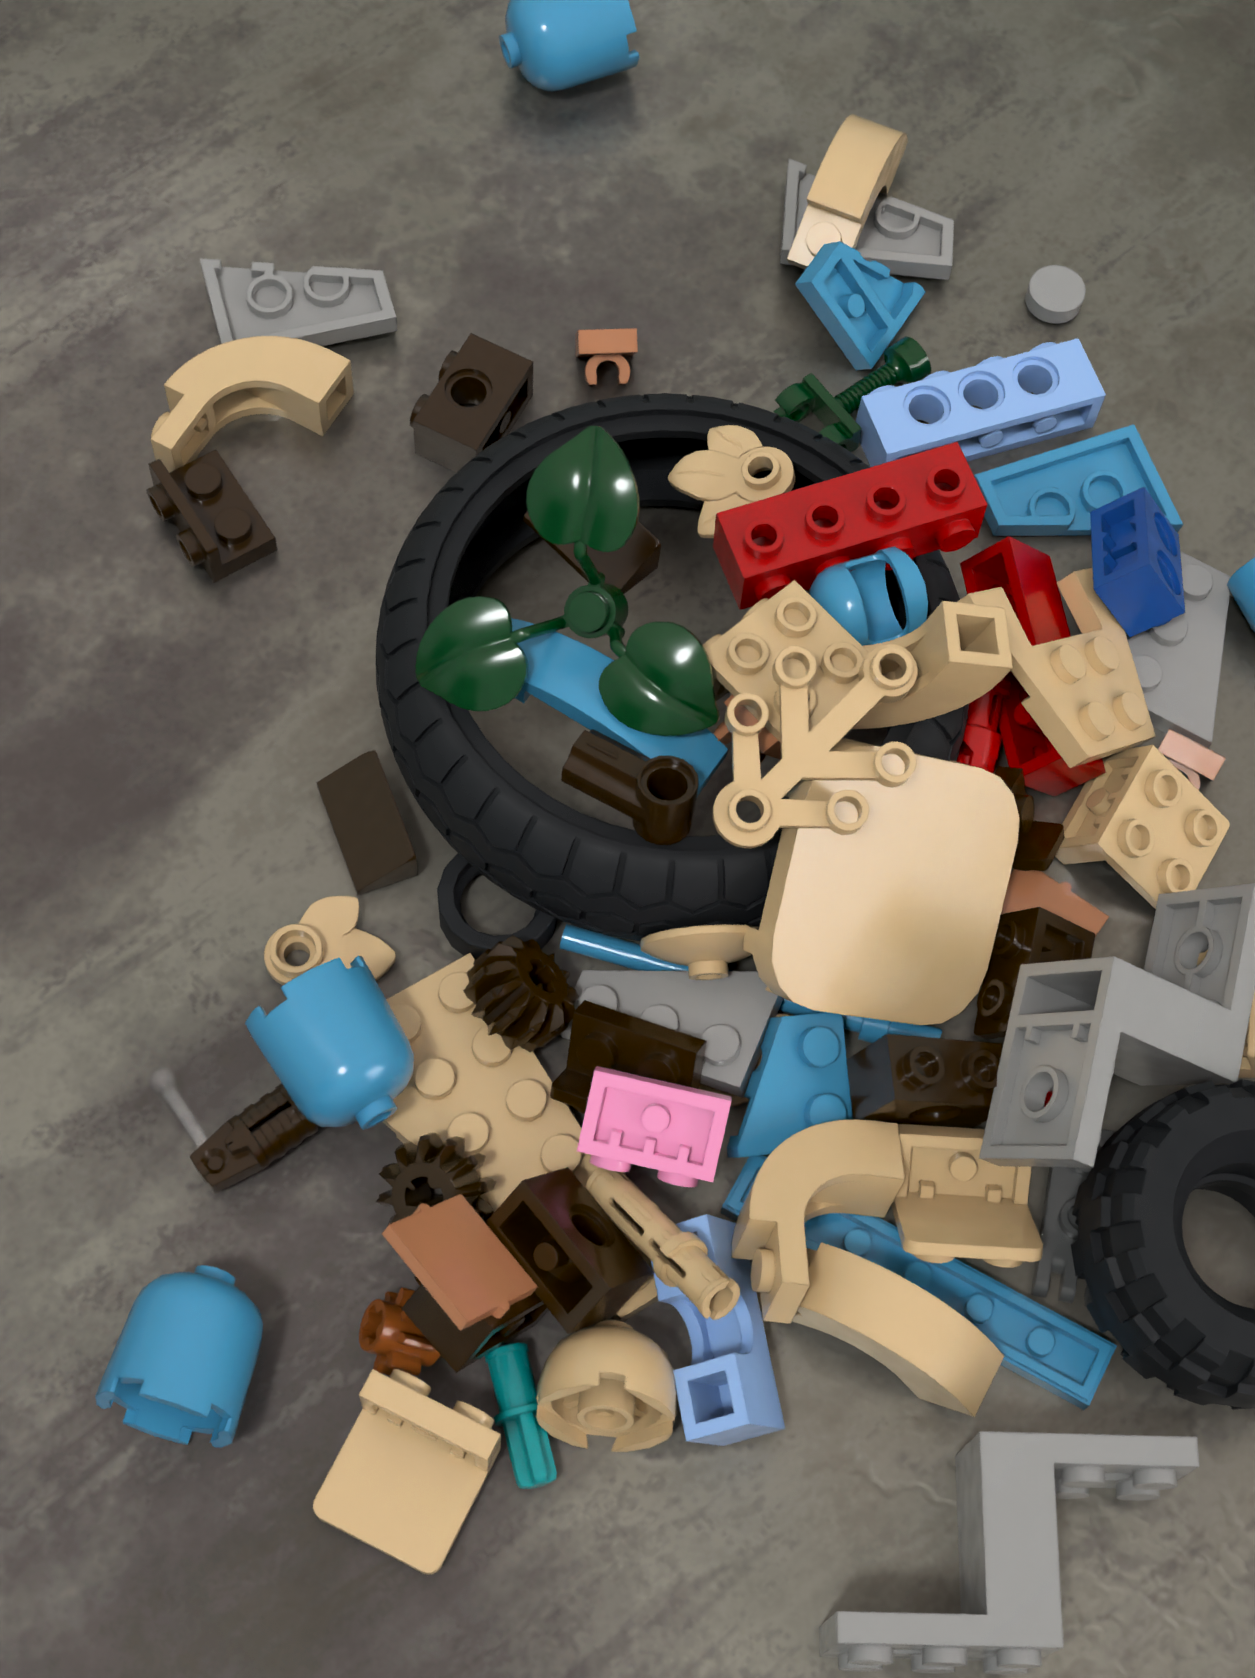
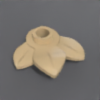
(726, 473)
(326, 934)

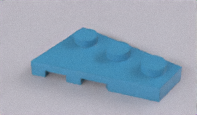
(1062, 486)

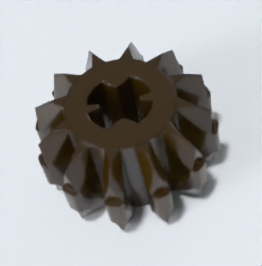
(521, 993)
(434, 1166)

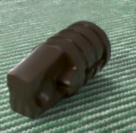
(251, 1140)

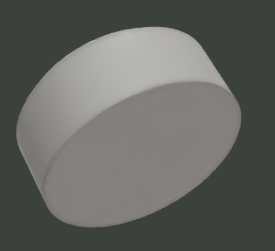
(1055, 294)

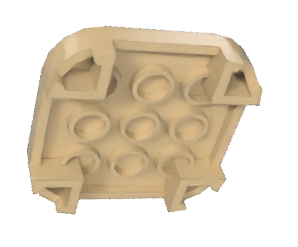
(902, 908)

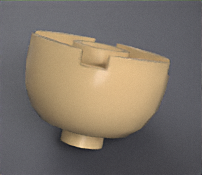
(610, 1386)

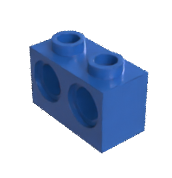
(1137, 562)

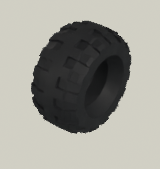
(1135, 1246)

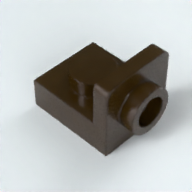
(1036, 839)

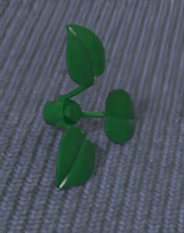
(662, 674)

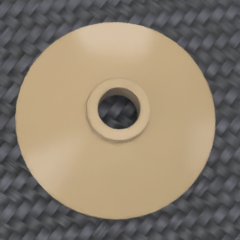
(701, 948)

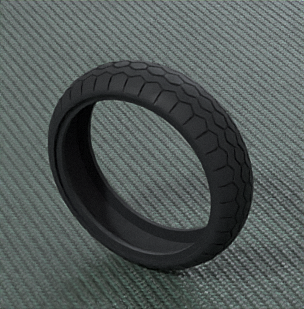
(483, 807)

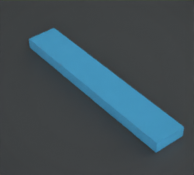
(1029, 1335)

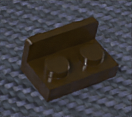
(212, 513)
(1021, 939)
(625, 1045)

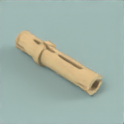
(676, 1255)

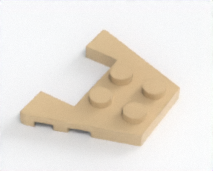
(1082, 685)

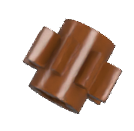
(394, 1337)

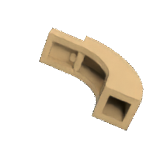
(846, 186)
(247, 379)
(958, 659)
(813, 1173)
(900, 1326)

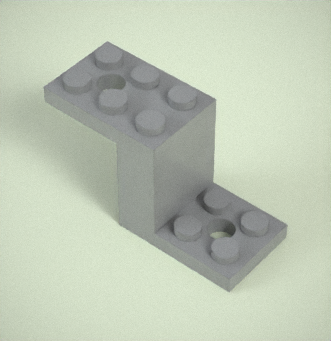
(1106, 1017)
(1009, 1550)

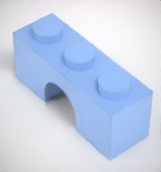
(731, 1380)

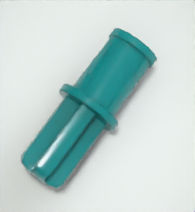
(517, 1407)

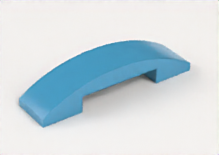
(567, 678)

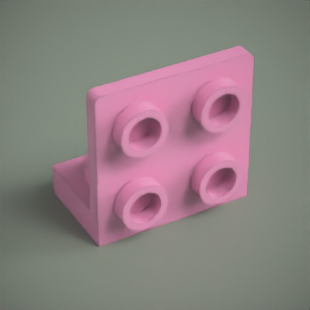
(653, 1127)

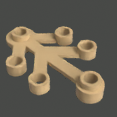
(808, 753)

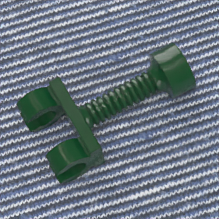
(903, 365)

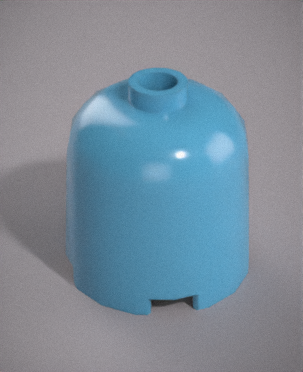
(568, 40)
(336, 1045)
(185, 1357)

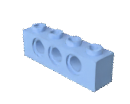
(1063, 402)

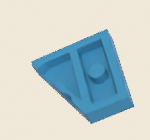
(857, 301)
(796, 1083)

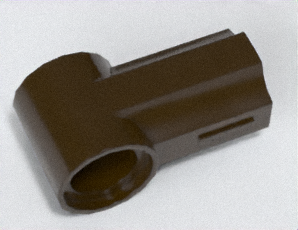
(635, 785)

